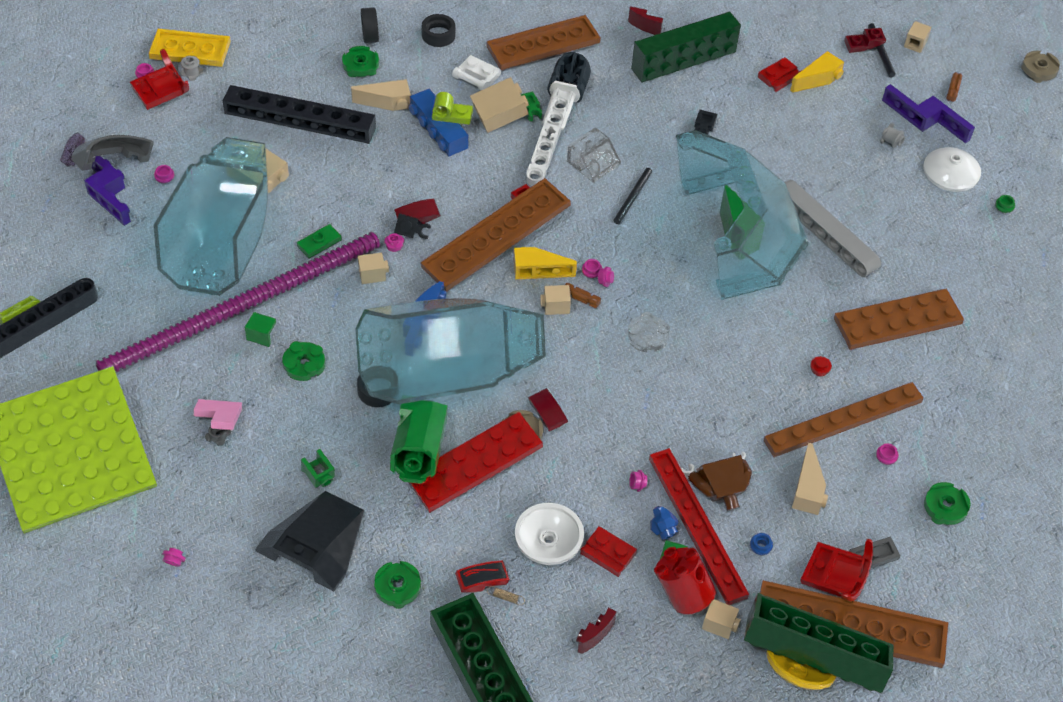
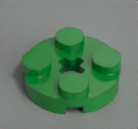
(360, 69)
(299, 351)
(939, 512)
(397, 596)

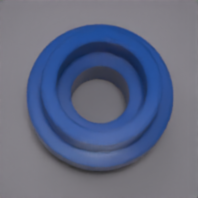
(761, 538)

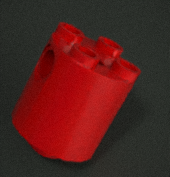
(685, 580)

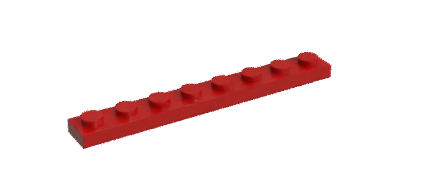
(699, 527)

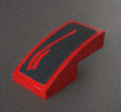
(478, 576)

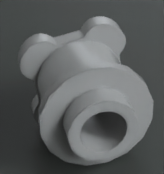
(191, 67)
(892, 136)

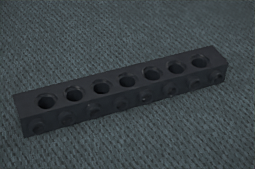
(299, 114)

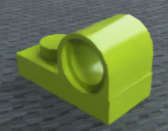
(447, 111)

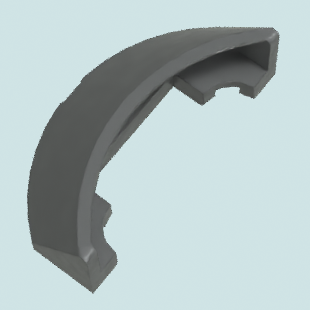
(128, 145)

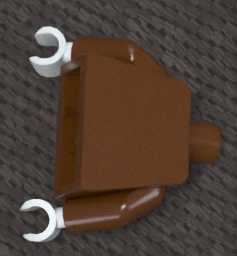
(722, 479)

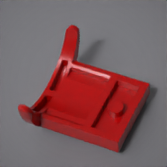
(160, 84)
(838, 570)

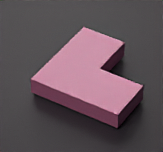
(223, 413)

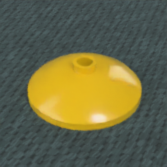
(799, 674)

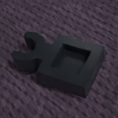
(705, 121)
(408, 226)

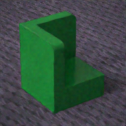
(259, 329)

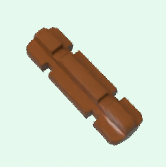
(954, 87)
(584, 296)

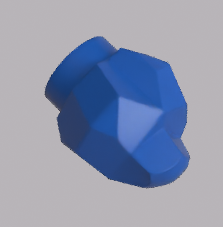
(663, 523)

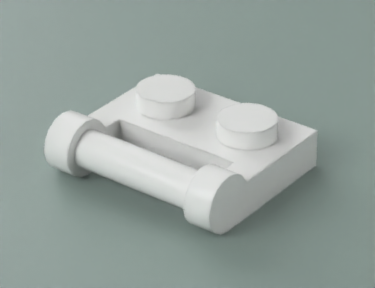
(477, 72)

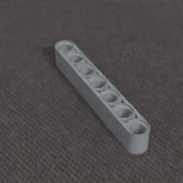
(832, 232)

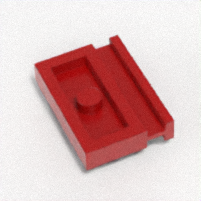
(779, 74)
(608, 551)

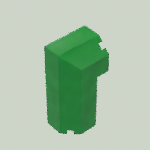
(418, 440)

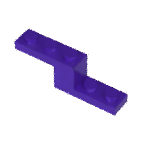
(928, 113)
(103, 187)

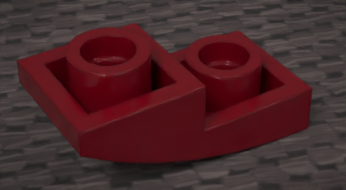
(647, 23)
(869, 39)
(424, 210)
(548, 409)
(595, 633)

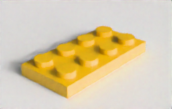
(208, 48)

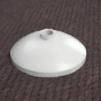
(952, 169)
(551, 523)

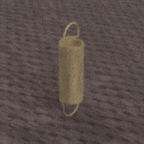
(505, 595)

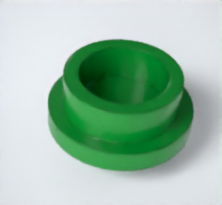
(1005, 203)

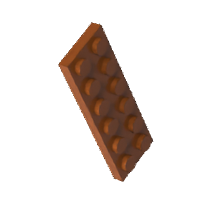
(543, 42)
(898, 318)

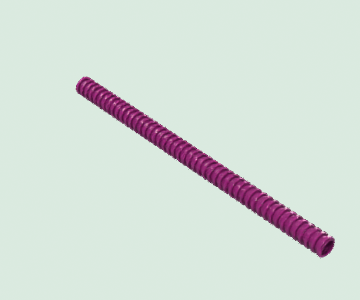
(240, 303)

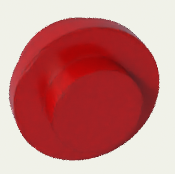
(820, 366)

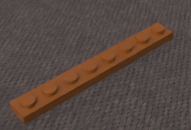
(842, 419)

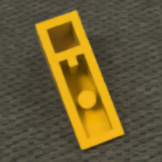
(818, 73)
(538, 263)

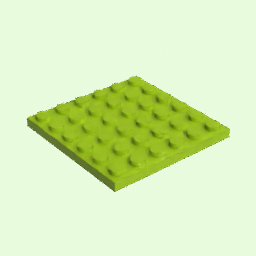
(71, 450)

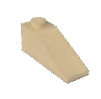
(383, 95)
(811, 485)

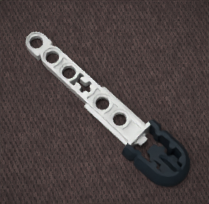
(561, 93)

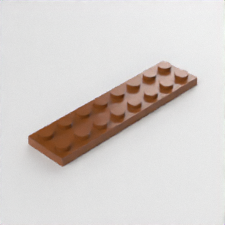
(495, 234)
(912, 635)

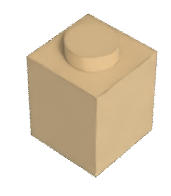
(917, 37)
(372, 268)
(556, 299)
(721, 619)

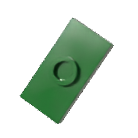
(319, 241)

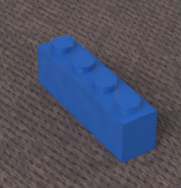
(448, 135)

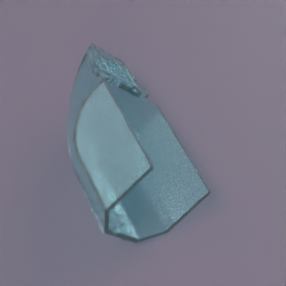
(214, 218)
(444, 347)

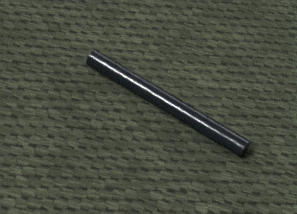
(884, 57)
(632, 196)

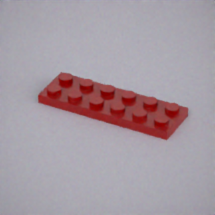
(478, 461)

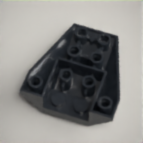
(317, 538)

